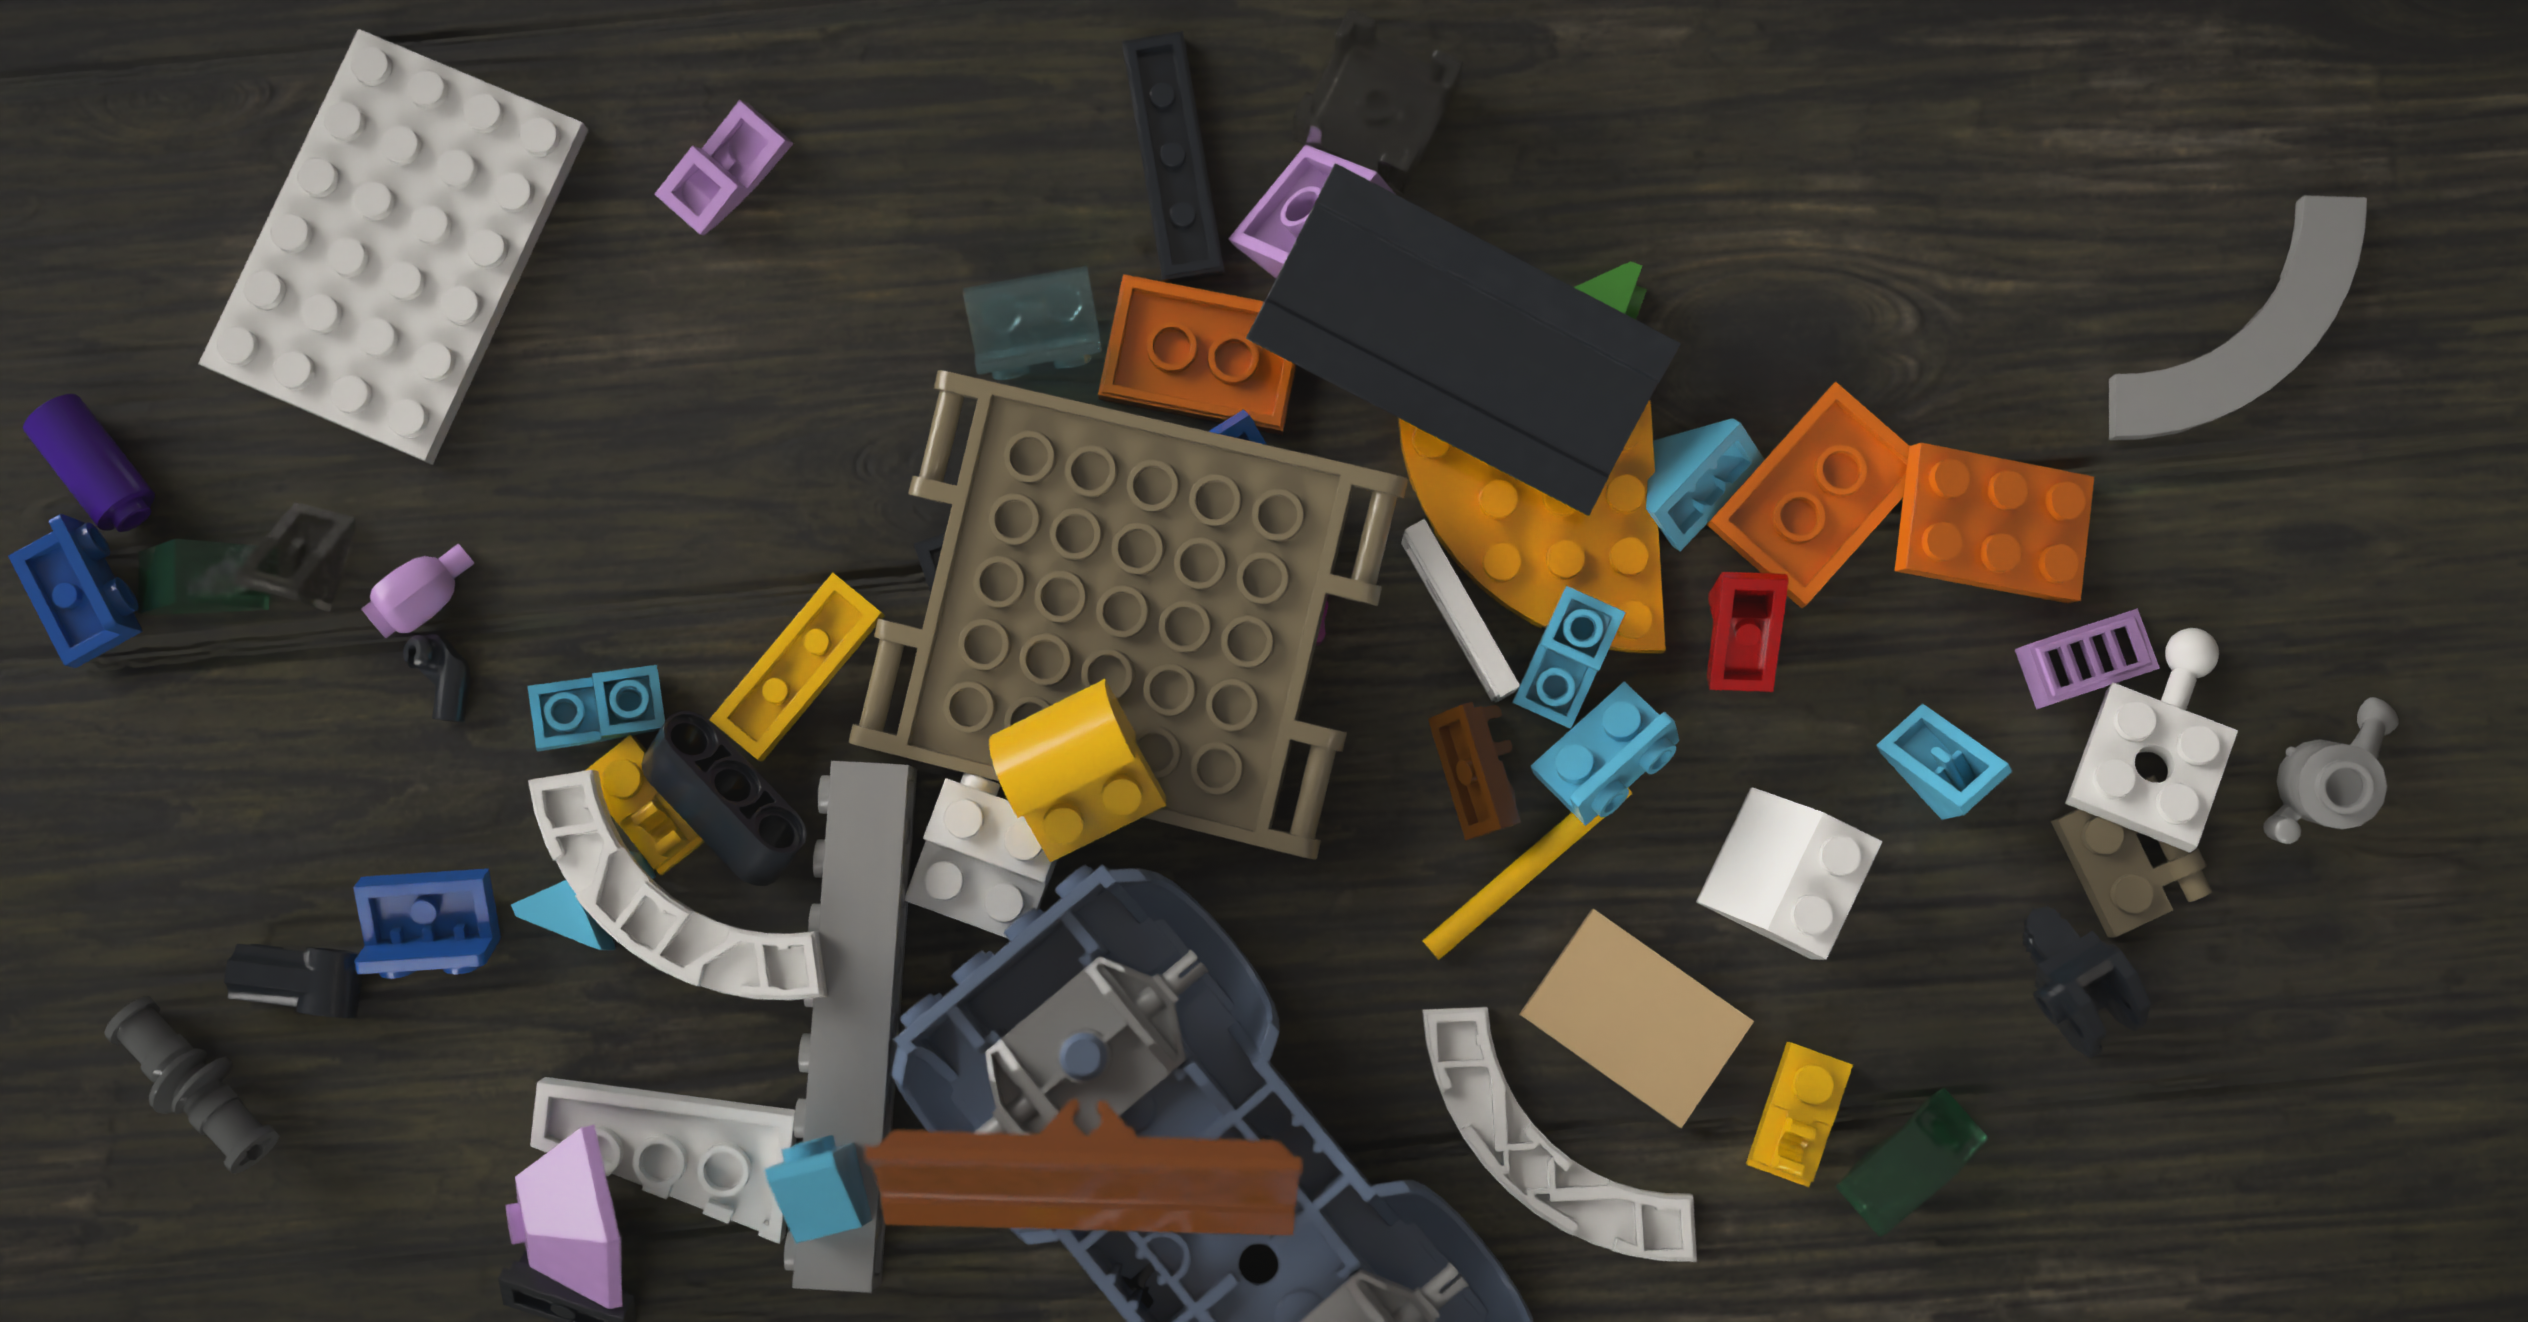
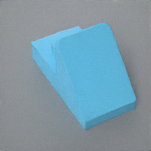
(563, 914)

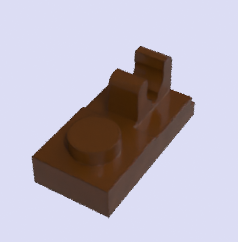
(1472, 769)

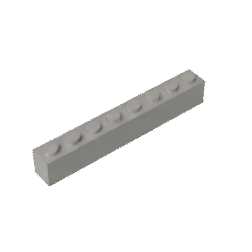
(853, 1028)

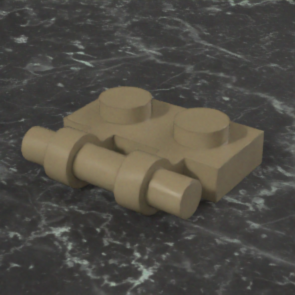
(2119, 875)

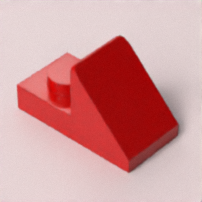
(1746, 630)

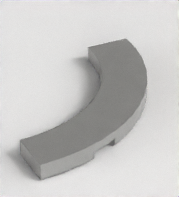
(2268, 347)

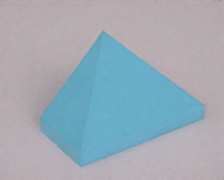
(1698, 476)

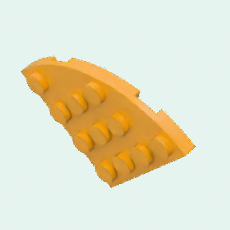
(1532, 546)

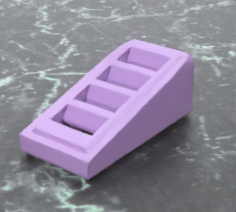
(2041, 674)

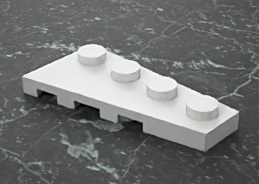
(676, 1145)

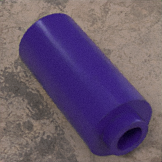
(90, 463)

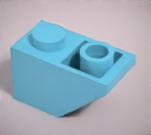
(819, 1188)

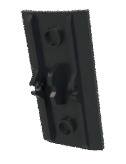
(1462, 339)

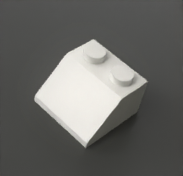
(1789, 873)

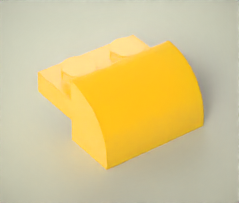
(1075, 771)

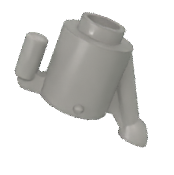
(2333, 780)

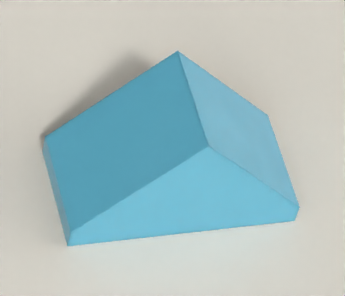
(1942, 762)

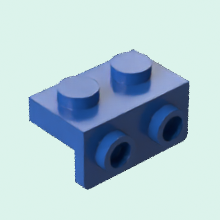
(76, 591)
(426, 922)

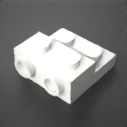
(979, 859)

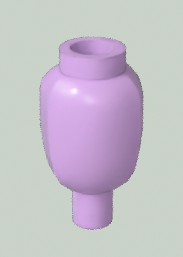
(415, 591)

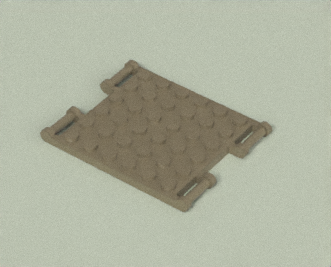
(1139, 560)

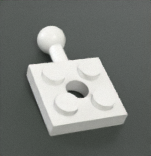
(2188, 744)

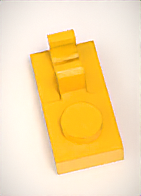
(640, 810)
(1799, 1114)

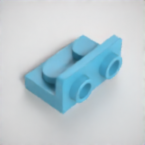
(1607, 754)

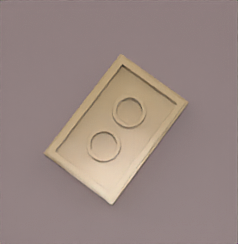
(1636, 1018)

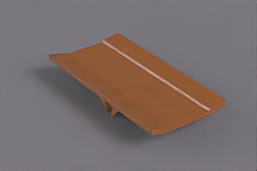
(1086, 1181)

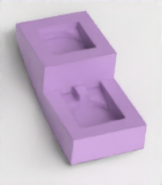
(726, 170)

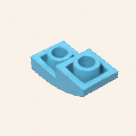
(1568, 657)
(596, 708)

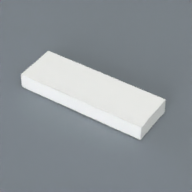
(1459, 611)

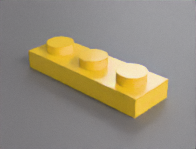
(796, 667)

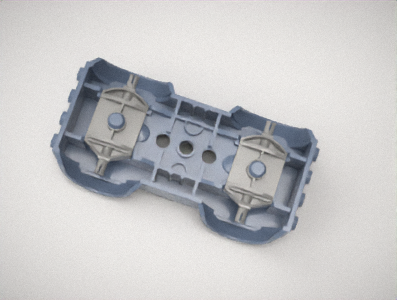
(1162, 1016)

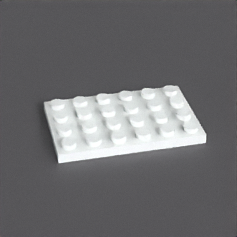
(394, 246)

